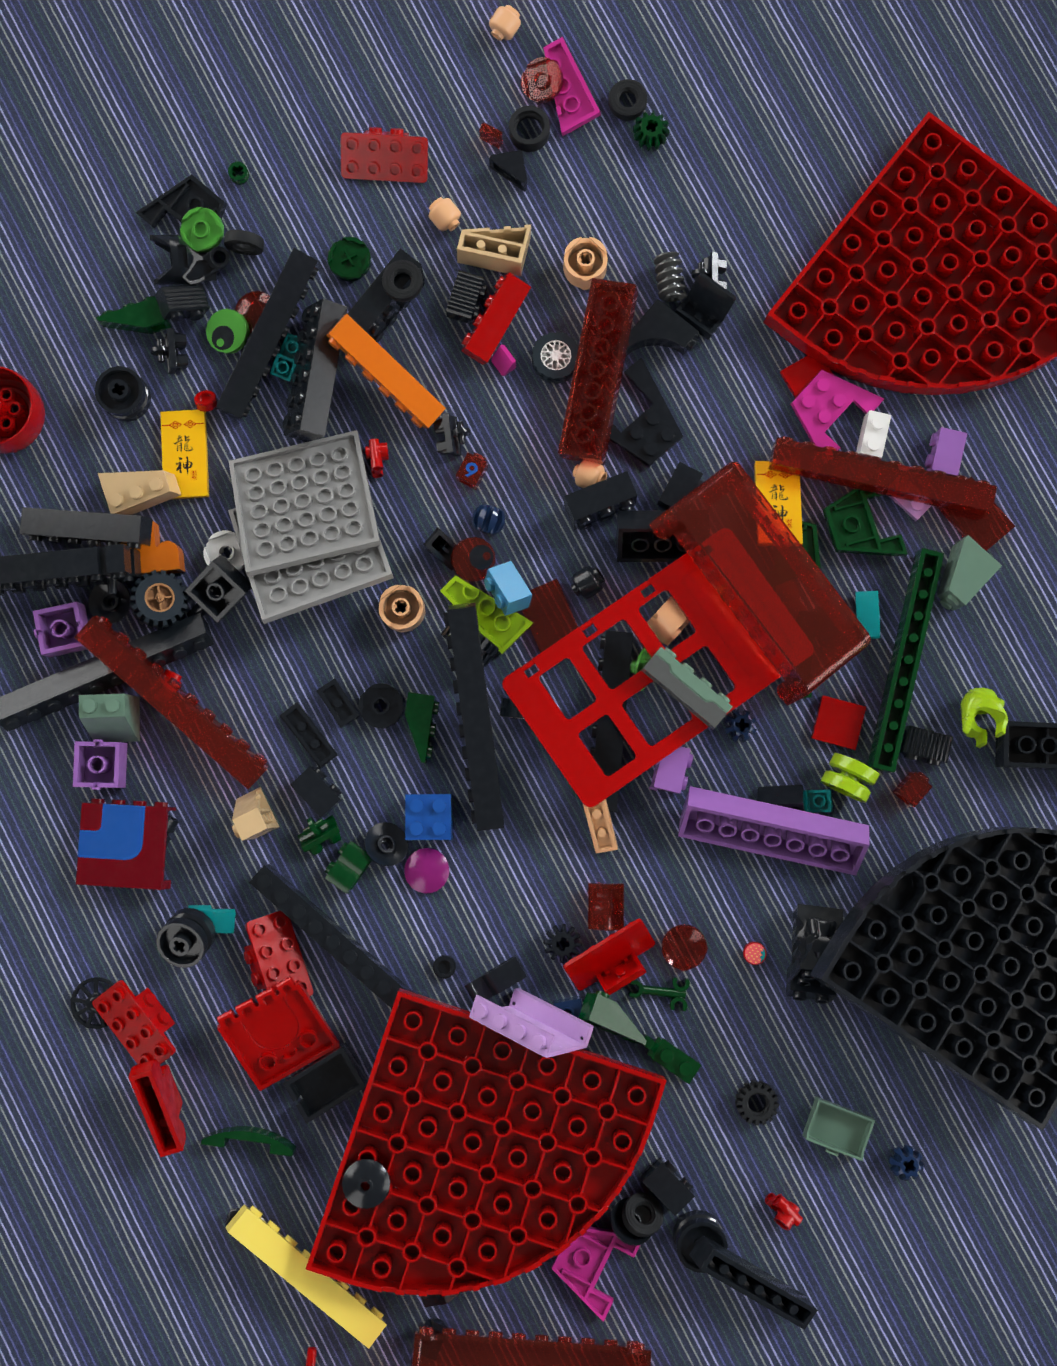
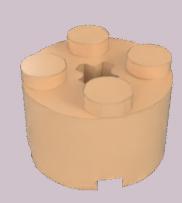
(584, 251)
(389, 605)
(668, 622)

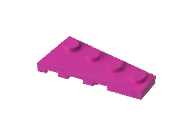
(574, 101)

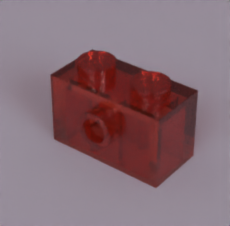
(605, 906)

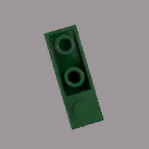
(138, 317)
(420, 715)

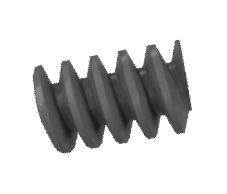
(667, 277)

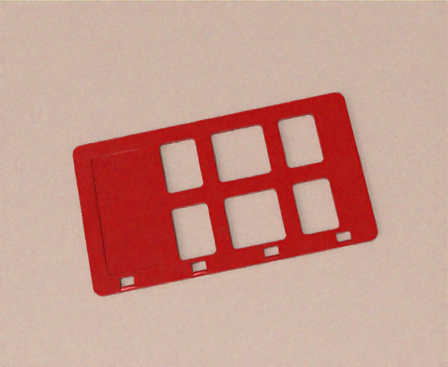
(714, 628)

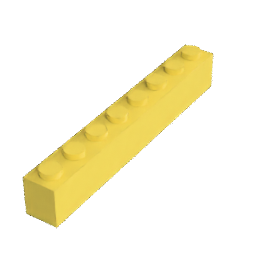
(290, 1263)

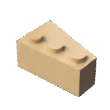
(495, 249)
(138, 490)
(253, 816)

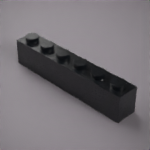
(85, 526)
(753, 1282)

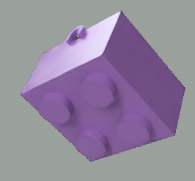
(58, 628)
(100, 764)
(670, 771)

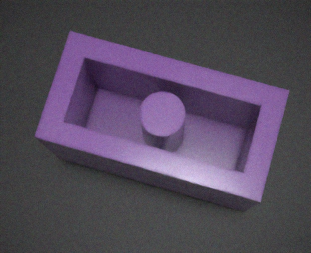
(946, 451)

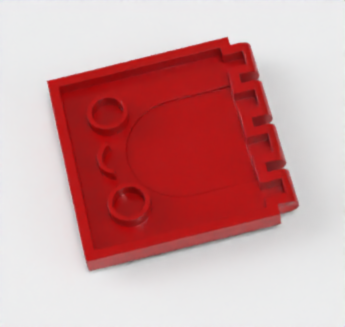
(276, 1033)

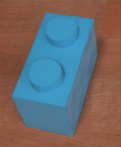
(507, 588)

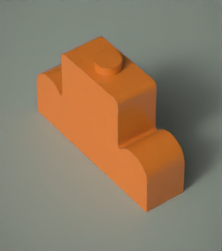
(161, 556)

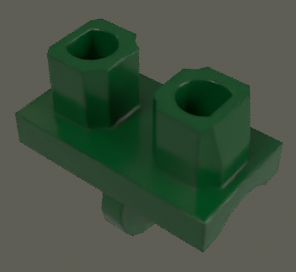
(319, 832)

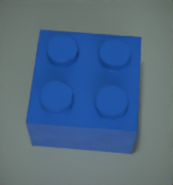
(428, 817)

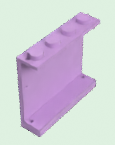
(533, 1024)

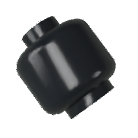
(587, 582)

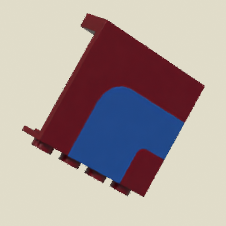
(123, 844)

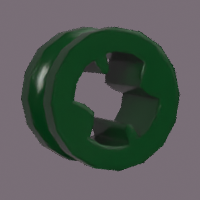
(237, 179)

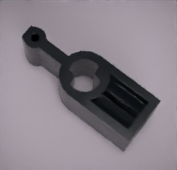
(497, 979)

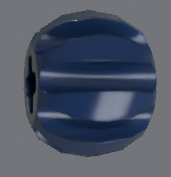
(488, 519)
(744, 720)
(903, 1170)

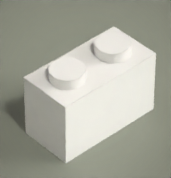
(873, 434)

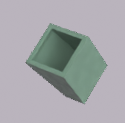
(965, 573)
(111, 717)

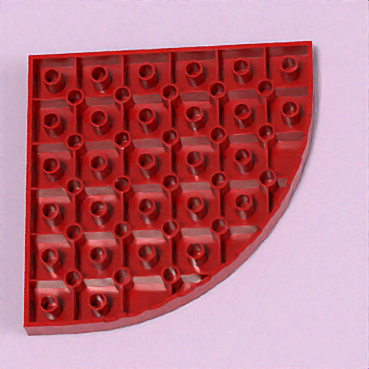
(932, 276)
(484, 1153)

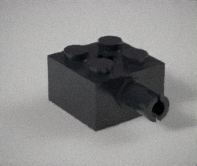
(206, 590)

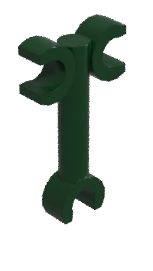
(676, 994)

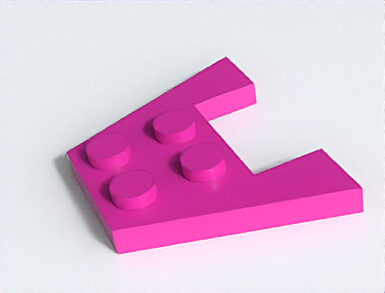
(825, 401)
(583, 1263)

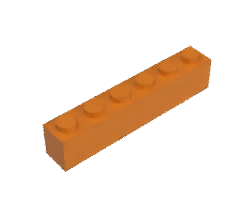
(385, 371)

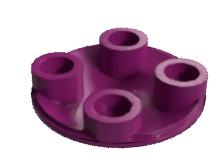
(426, 870)

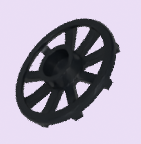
(91, 997)

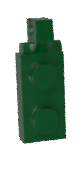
(672, 1058)

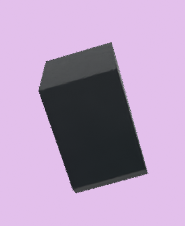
(511, 167)
(440, 547)

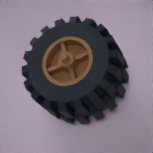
(158, 599)

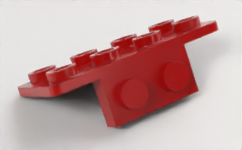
(384, 156)
(274, 952)
(612, 960)
(137, 1022)

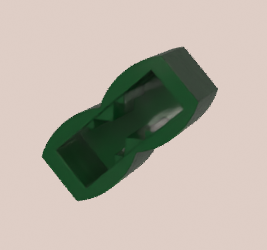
(348, 867)

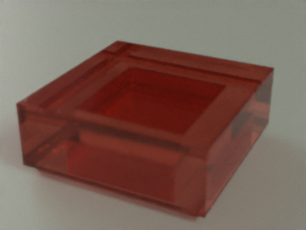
(490, 135)

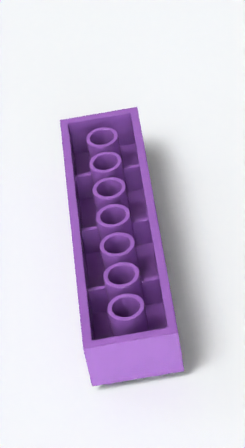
(774, 830)

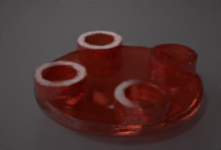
(251, 306)
(684, 947)

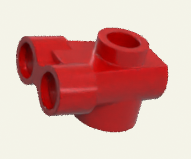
(377, 453)
(786, 1211)

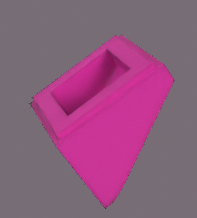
(503, 360)

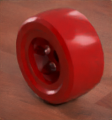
(28, 420)

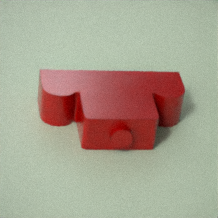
(160, 1105)

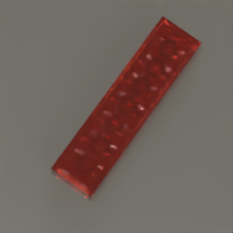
(598, 371)

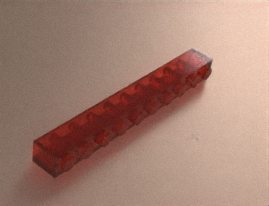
(882, 477)
(171, 700)

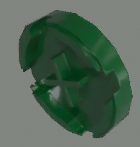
(349, 259)

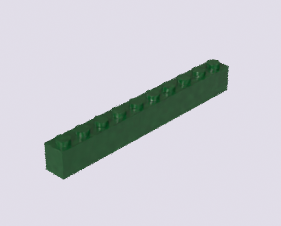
(905, 660)

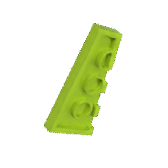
(492, 622)

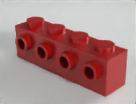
(495, 318)

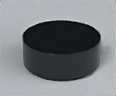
(444, 966)

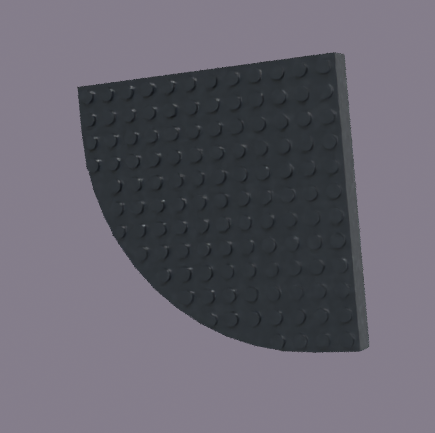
(964, 961)

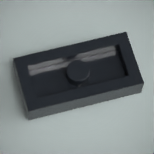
(338, 703)

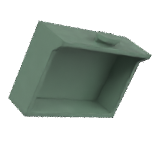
(838, 1128)

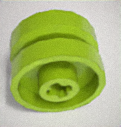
(850, 777)

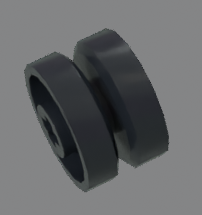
(122, 393)
(186, 937)
(689, 1231)

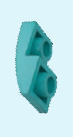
(284, 362)
(868, 612)
(818, 801)
(222, 918)

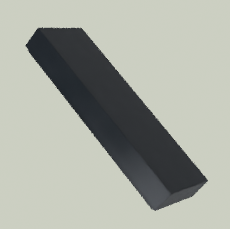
(309, 735)

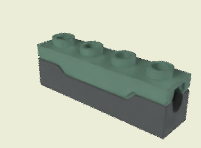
(687, 688)

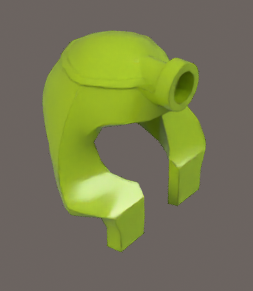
(982, 702)

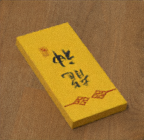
(186, 451)
(783, 494)

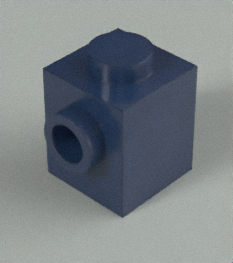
(570, 1005)

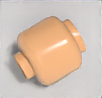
(504, 23)
(444, 214)
(589, 473)

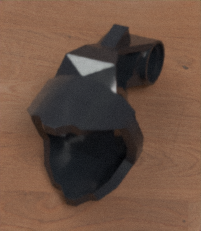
(187, 265)

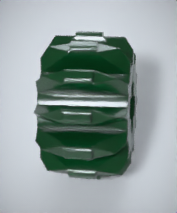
(649, 137)

